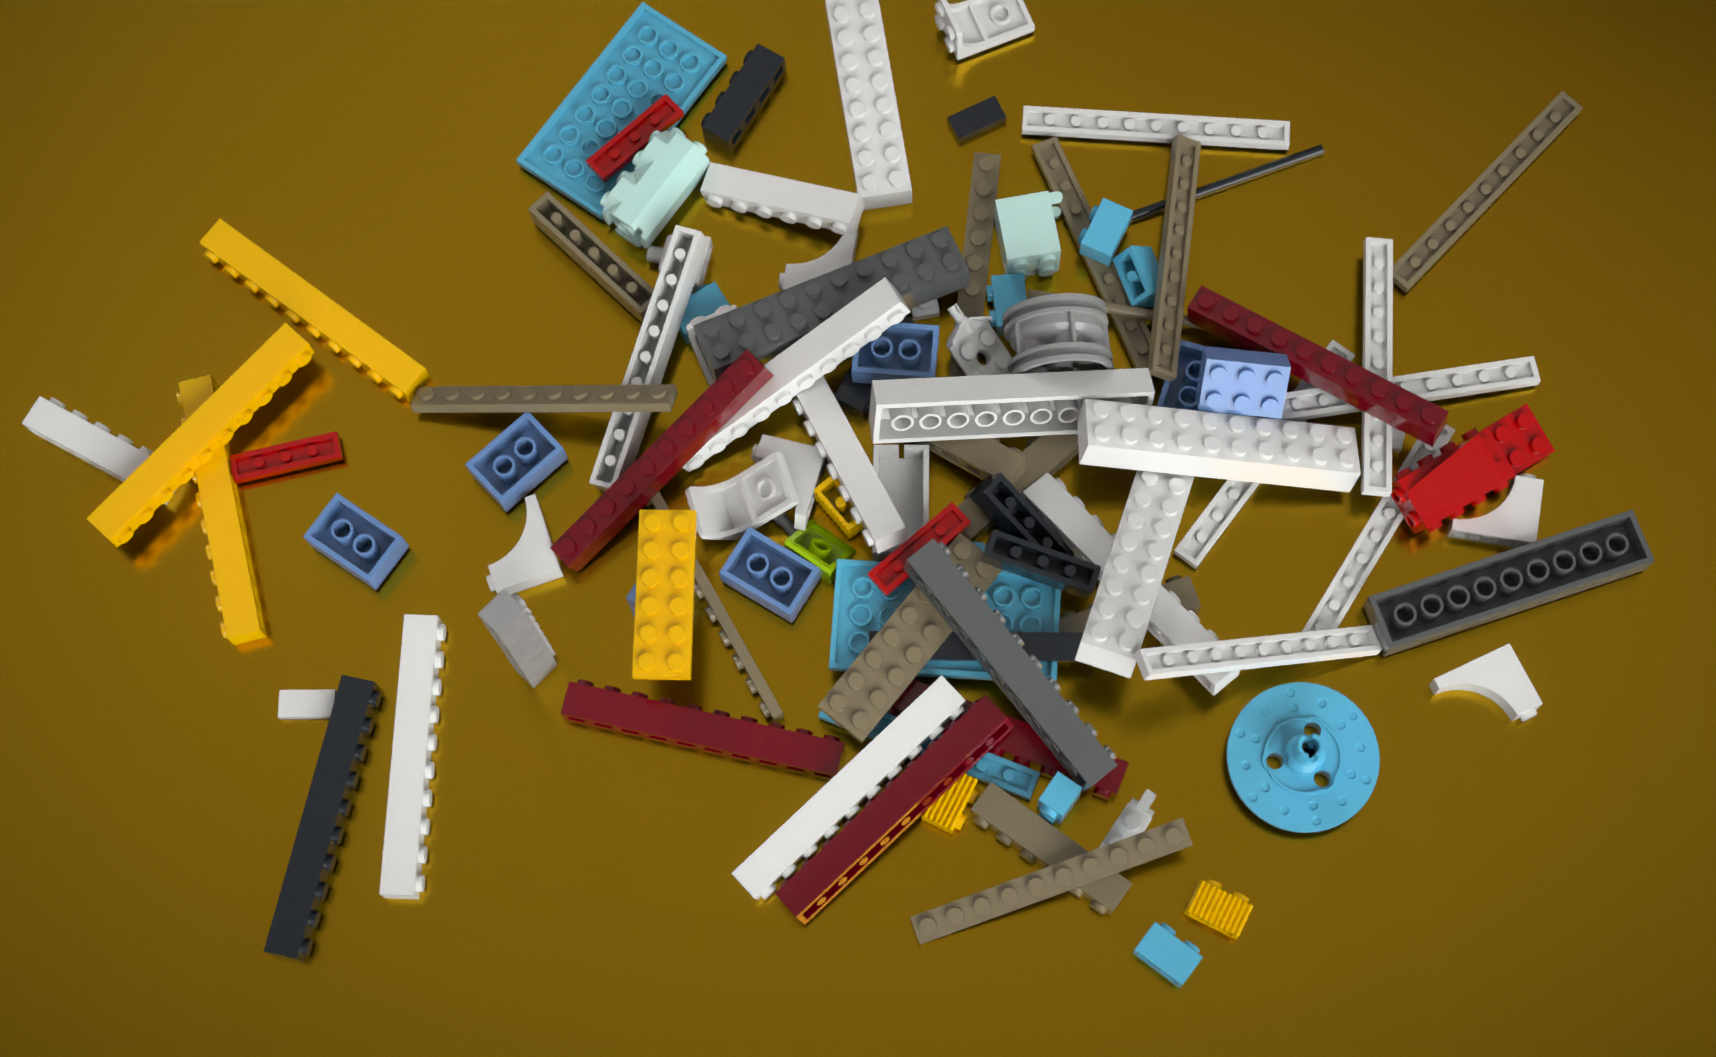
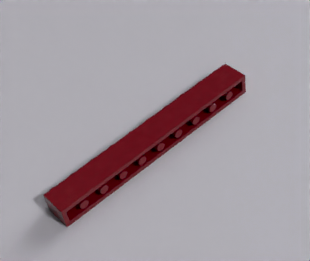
(1319, 366)
(661, 461)
(703, 730)
(1023, 747)
(894, 809)

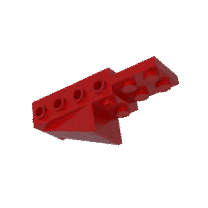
(1469, 469)

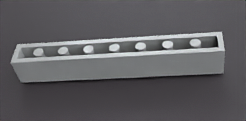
(519, 636)

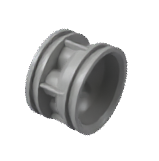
(1058, 334)

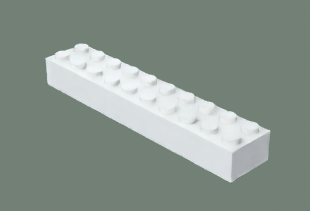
(869, 103)
(996, 403)
(1217, 445)
(1134, 571)

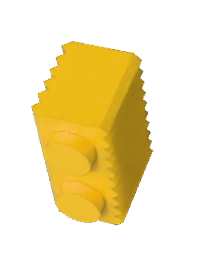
(831, 500)
(949, 809)
(1218, 908)

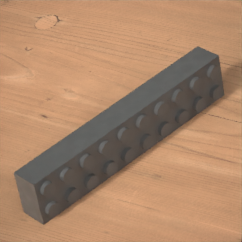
(917, 269)
(1508, 582)
(1009, 665)

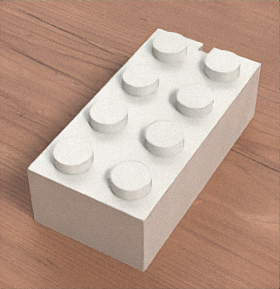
(906, 484)

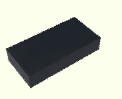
(976, 119)

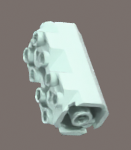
(656, 188)

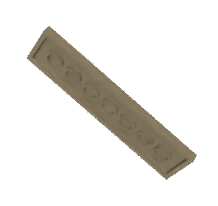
(898, 651)

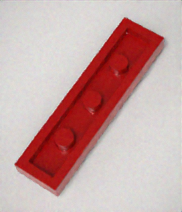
(634, 137)
(286, 457)
(943, 528)

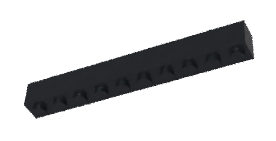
(322, 819)

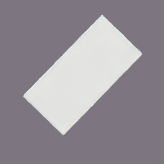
(306, 704)

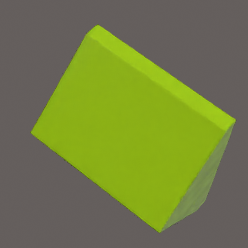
(819, 548)

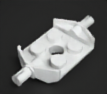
(976, 336)

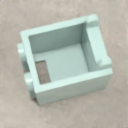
(1029, 233)

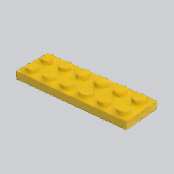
(665, 595)

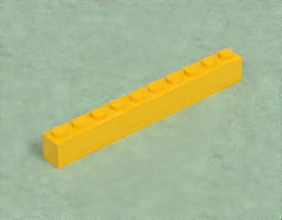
(314, 309)
(201, 435)
(225, 530)

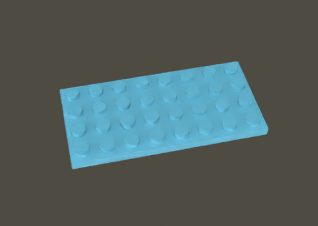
(633, 72)
(864, 608)

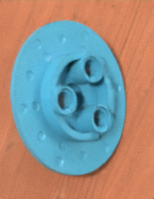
(1342, 753)

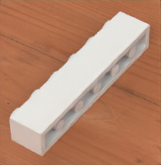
(782, 198)
(85, 440)

